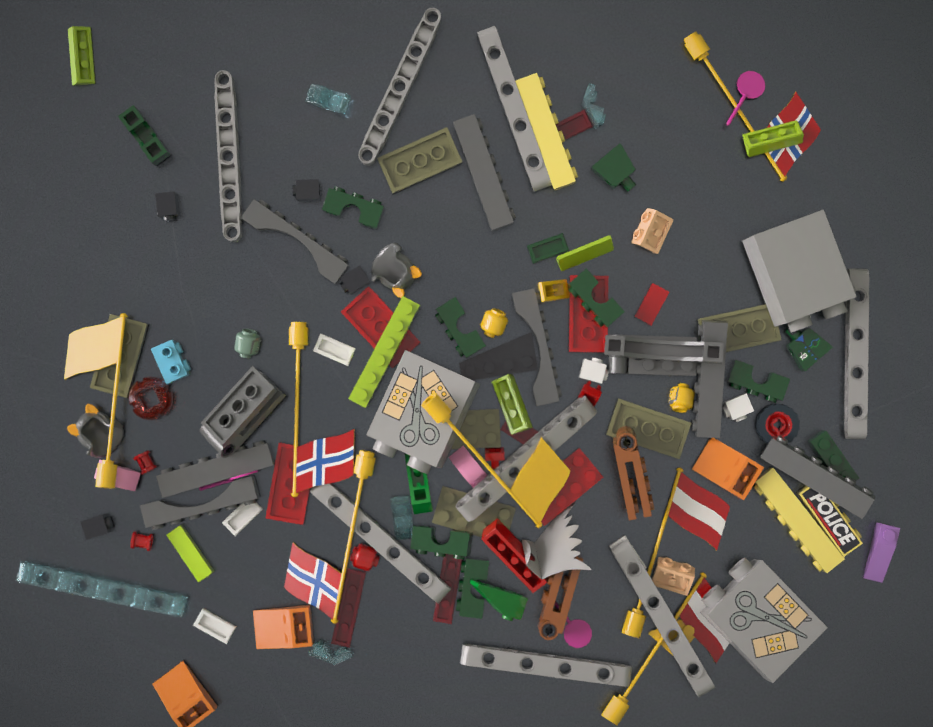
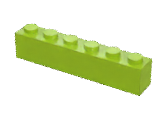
(384, 352)

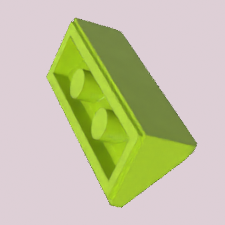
(81, 55)
(773, 138)
(585, 253)
(512, 404)
(190, 553)

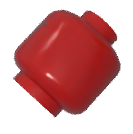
(364, 557)

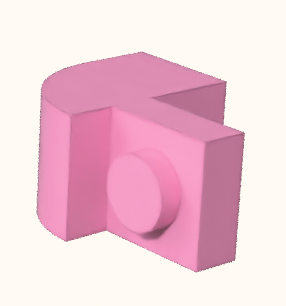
(468, 466)
(125, 478)

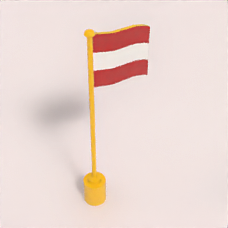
(694, 511)
(703, 632)

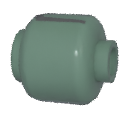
(247, 343)

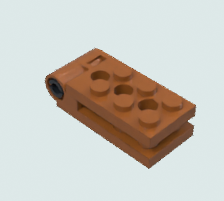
(626, 452)
(552, 616)

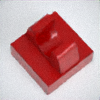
(591, 393)
(494, 455)

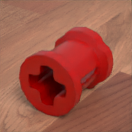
(145, 462)
(141, 541)

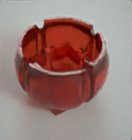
(162, 392)

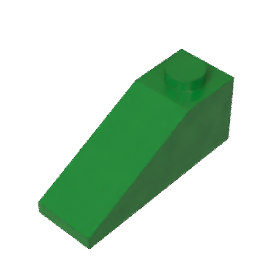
(419, 489)
(502, 600)

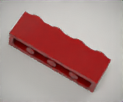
(511, 553)

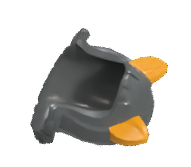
(394, 269)
(93, 431)

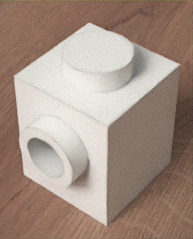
(594, 370)
(737, 407)

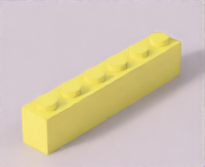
(545, 131)
(798, 519)

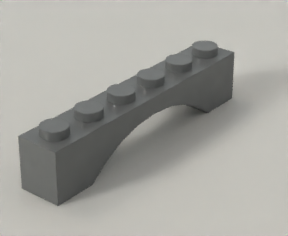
(263, 219)
(527, 307)
(663, 349)
(161, 511)

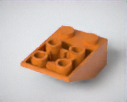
(727, 468)
(283, 627)
(184, 696)

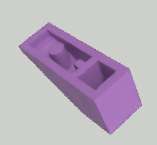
(881, 551)

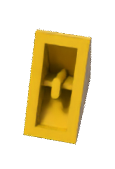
(553, 290)

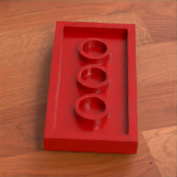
(371, 317)
(584, 332)
(581, 478)
(281, 503)

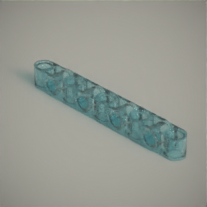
(101, 589)

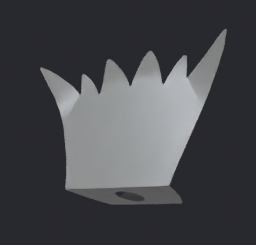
(554, 548)

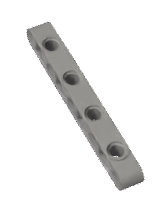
(406, 74)
(514, 108)
(228, 142)
(857, 356)
(554, 434)
(382, 542)
(663, 618)
(546, 665)

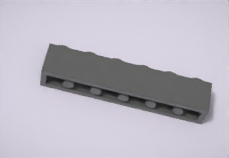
(483, 173)
(710, 384)
(215, 470)
(818, 477)

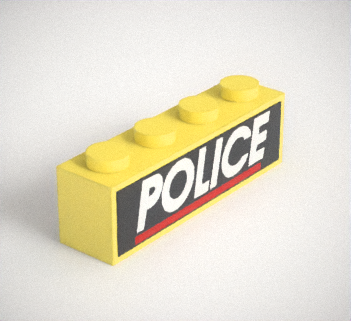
(831, 520)

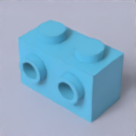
(170, 361)

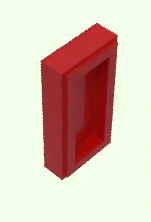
(651, 304)

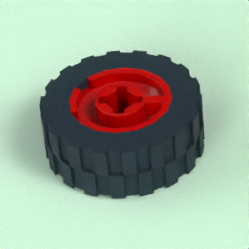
(772, 414)

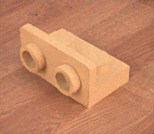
(652, 230)
(673, 575)

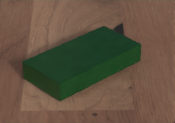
(548, 248)

